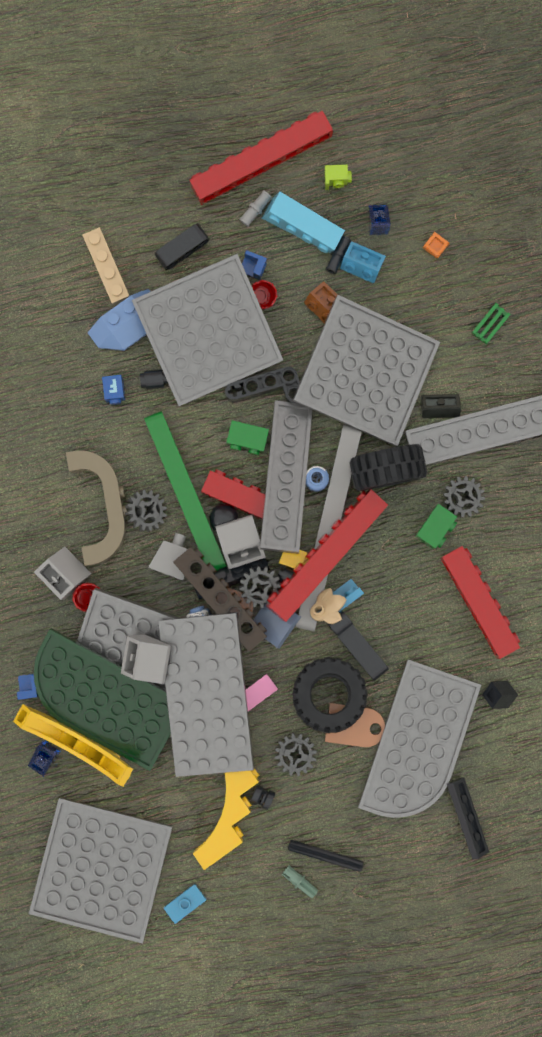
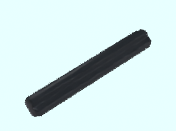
(325, 855)

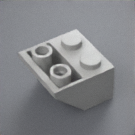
(240, 541)
(62, 573)
(145, 659)

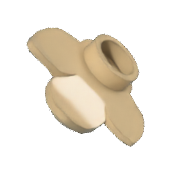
(330, 606)

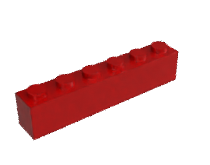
(480, 603)

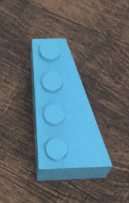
(303, 223)

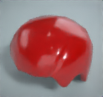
(265, 293)
(82, 595)

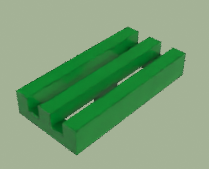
(500, 312)

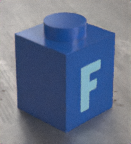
(113, 389)

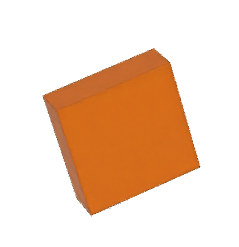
(435, 245)

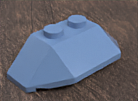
(119, 326)

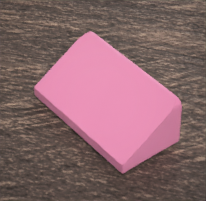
(259, 691)

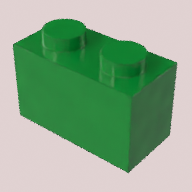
(247, 437)
(436, 527)

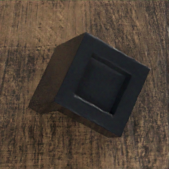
(500, 694)

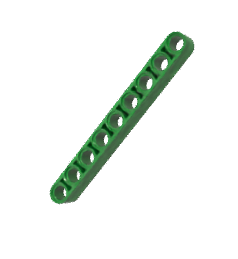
(184, 490)

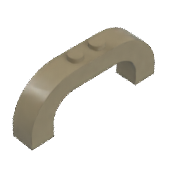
(103, 551)

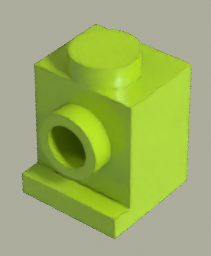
(337, 176)

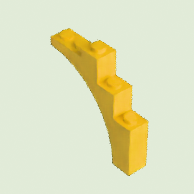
(72, 741)
(226, 836)

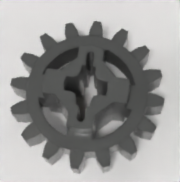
(472, 501)
(154, 510)
(253, 590)
(292, 767)

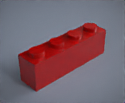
(234, 493)

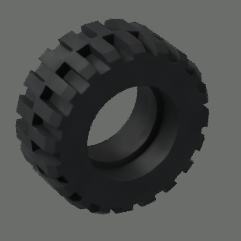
(388, 467)
(348, 676)

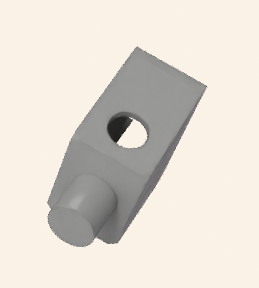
(167, 554)

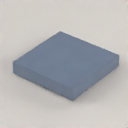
(276, 628)

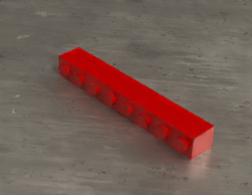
(261, 157)
(326, 555)

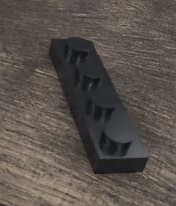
(233, 575)
(468, 818)

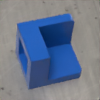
(254, 264)
(26, 687)

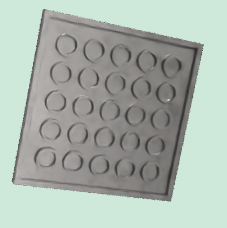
(207, 330)
(366, 371)
(100, 870)

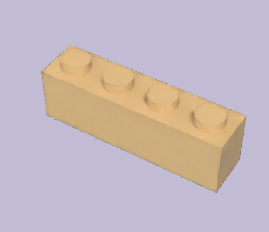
(106, 266)

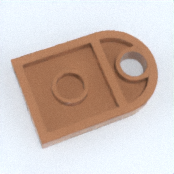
(359, 732)

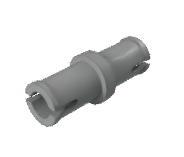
(255, 208)

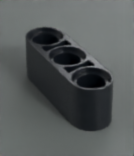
(182, 246)

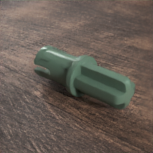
(299, 881)

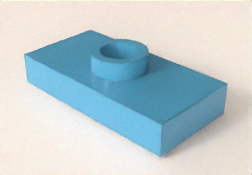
(185, 903)

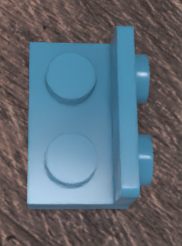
(362, 262)
(349, 591)

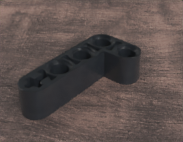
(262, 389)
(359, 647)

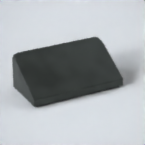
(440, 406)

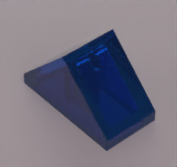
(379, 220)
(43, 758)

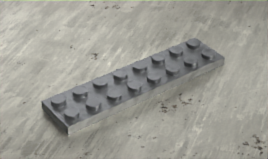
(479, 430)
(286, 478)

